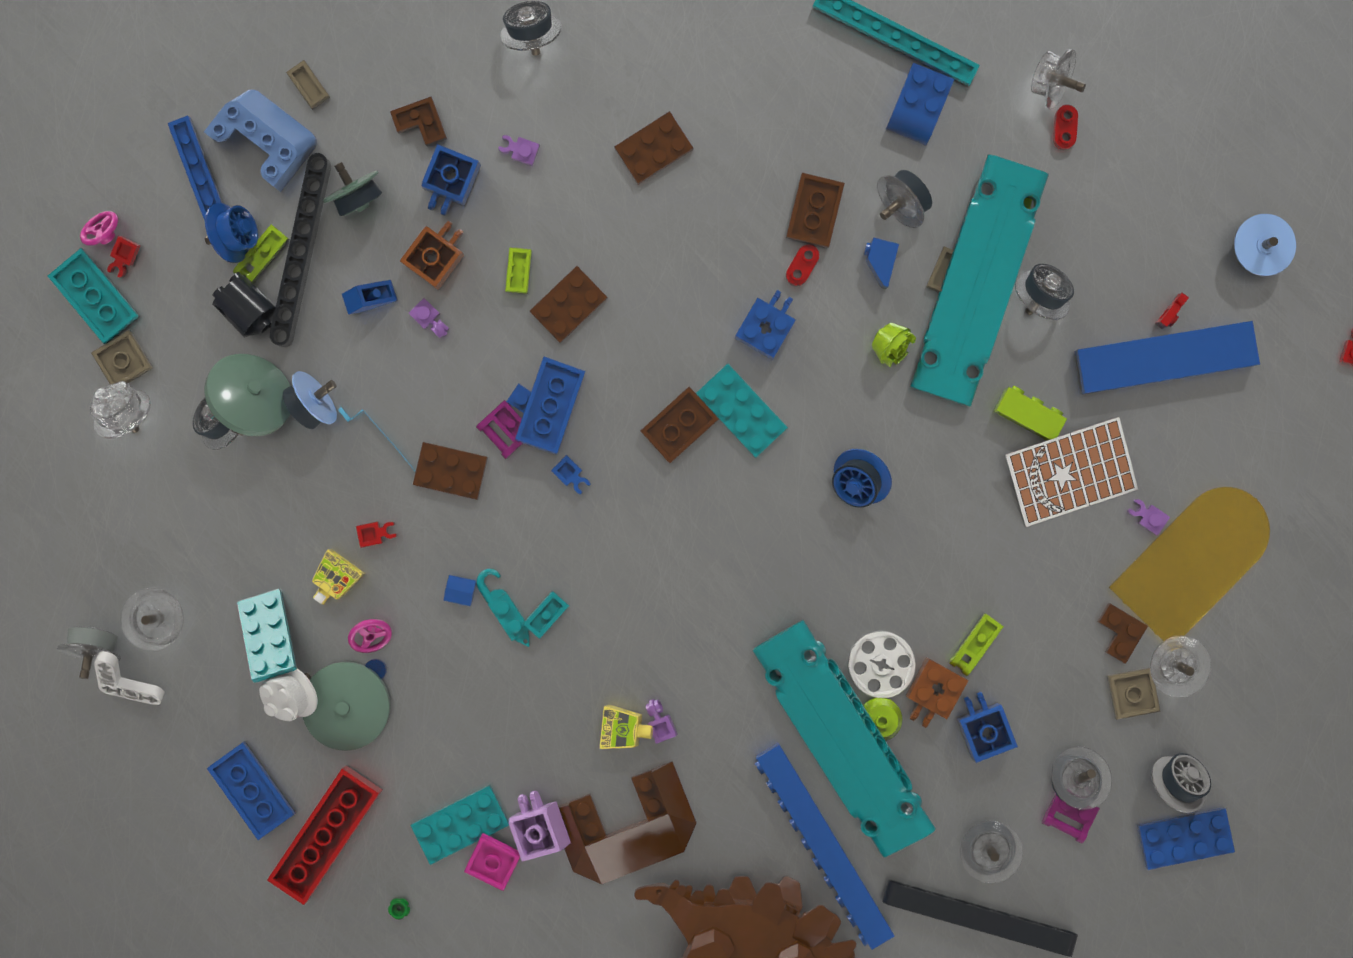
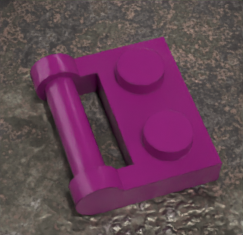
(508, 421)
(1082, 816)

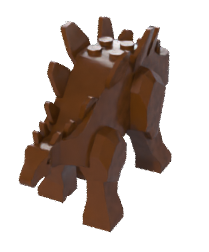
(748, 923)

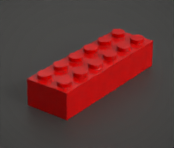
(324, 835)

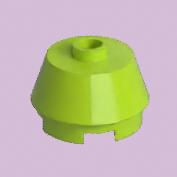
(892, 343)
(885, 716)

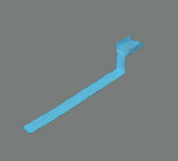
(345, 415)

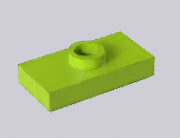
(518, 270)

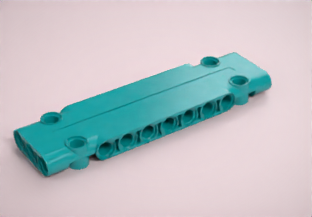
(979, 280)
(843, 739)

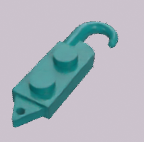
(504, 609)

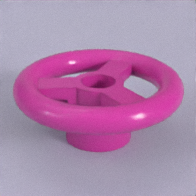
(103, 231)
(369, 633)

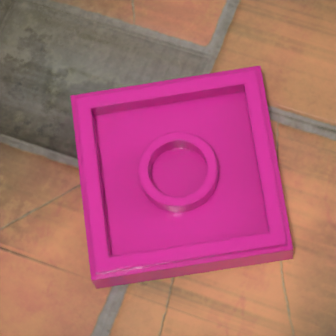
(492, 862)

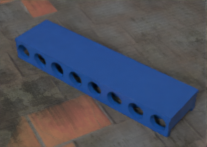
(1167, 357)

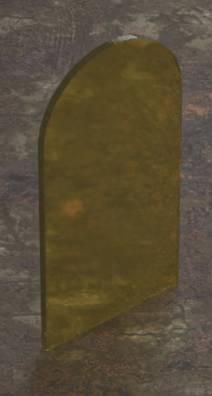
(1195, 561)

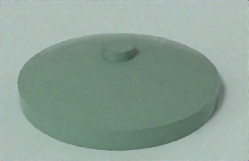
(247, 394)
(350, 706)

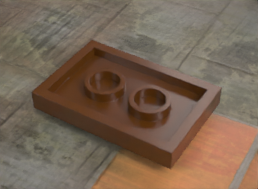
(653, 147)
(815, 210)
(568, 304)
(679, 425)
(450, 470)

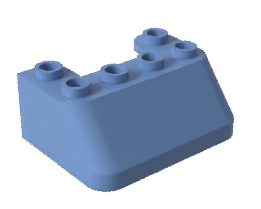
(269, 129)

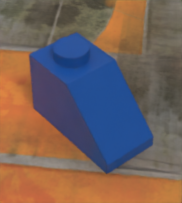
(881, 259)
(369, 296)

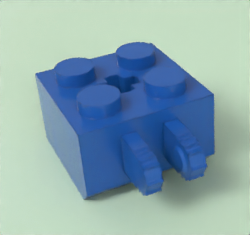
(458, 188)
(778, 322)
(973, 725)

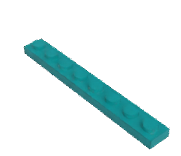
(900, 38)

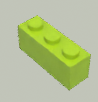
(1030, 413)

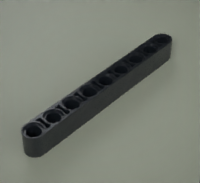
(297, 239)
(980, 918)

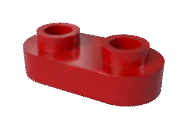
(1065, 126)
(803, 265)

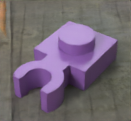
(523, 151)
(1151, 518)

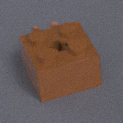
(431, 243)
(923, 693)

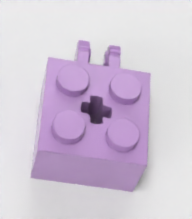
(538, 829)

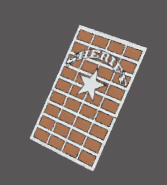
(1072, 472)

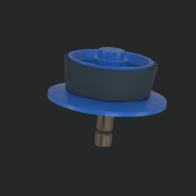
(861, 478)

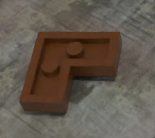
(421, 114)
(1127, 631)

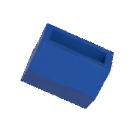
(460, 590)

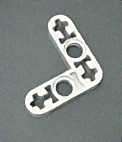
(112, 683)

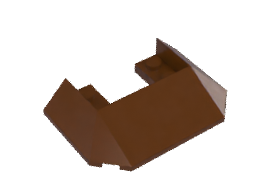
(639, 845)

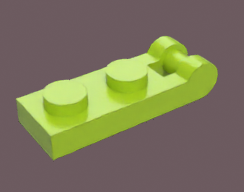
(262, 253)
(976, 644)

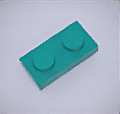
(545, 614)

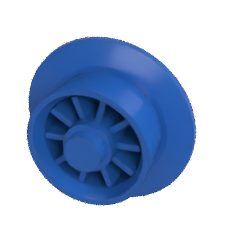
(230, 231)

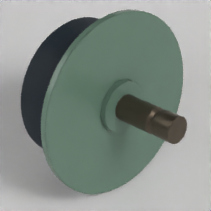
(355, 193)

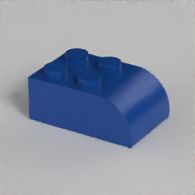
(920, 103)

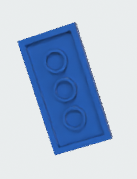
(549, 405)
(251, 790)
(1186, 838)

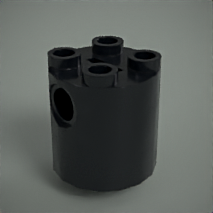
(244, 306)

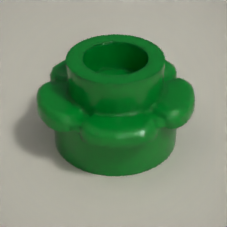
(399, 914)

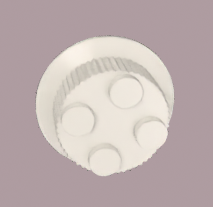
(289, 696)

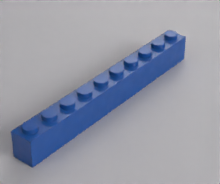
(824, 845)

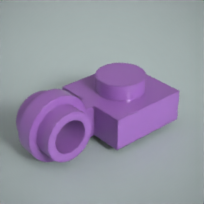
(426, 314)
(662, 726)

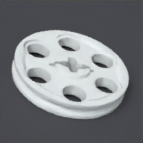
(883, 676)

